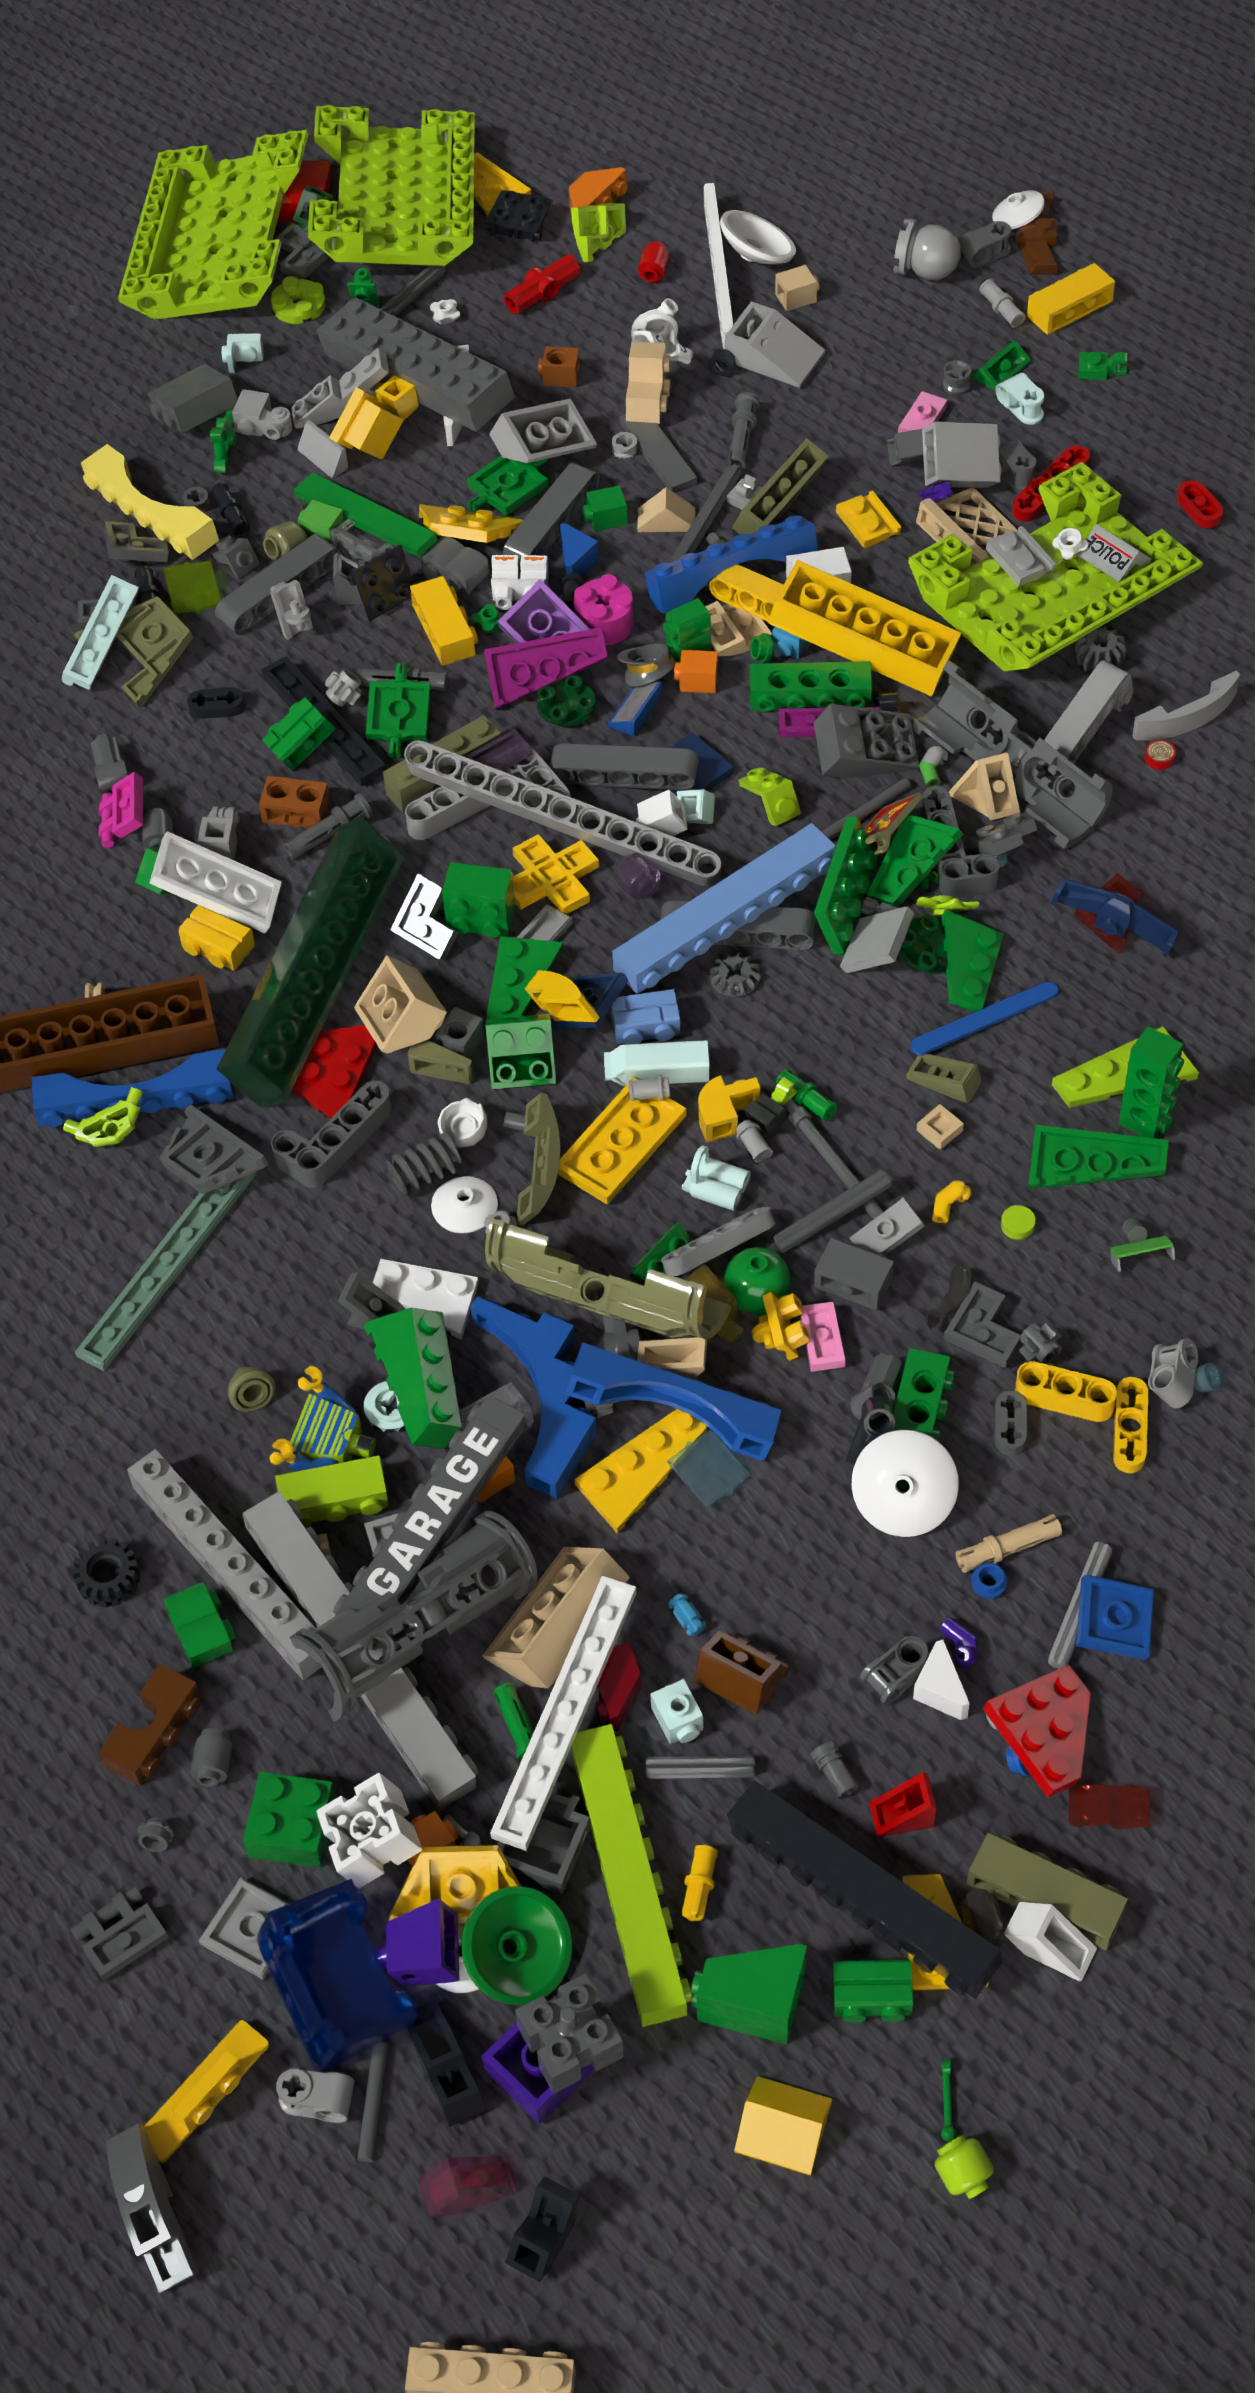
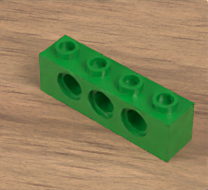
(809, 685)
(1151, 1084)
(928, 1372)

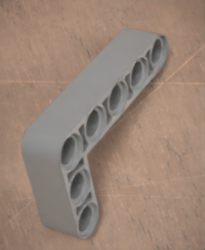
(446, 807)

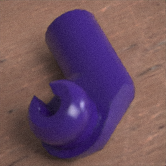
(964, 1642)

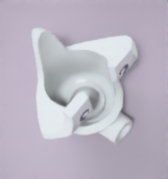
(661, 327)

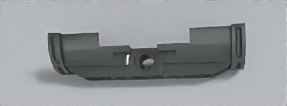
(955, 729)
(344, 1639)

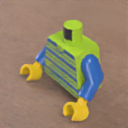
(325, 1431)

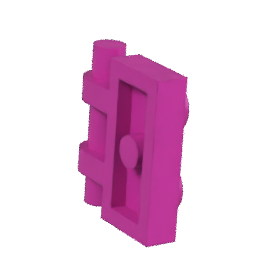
(122, 809)

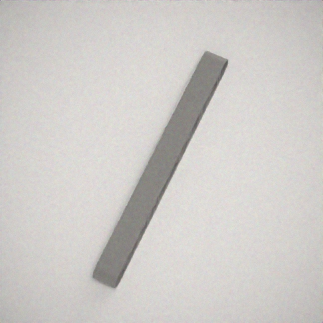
(552, 802)

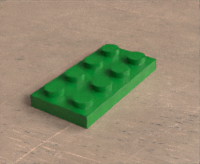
(845, 885)

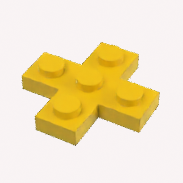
(552, 874)

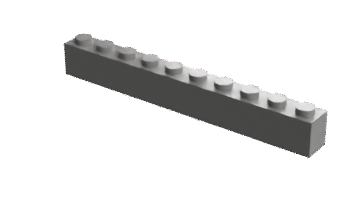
(395, 1702)

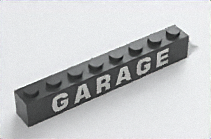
(437, 1506)

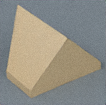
(988, 787)

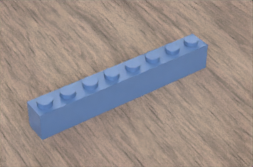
(724, 908)

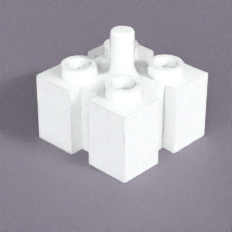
(369, 1830)

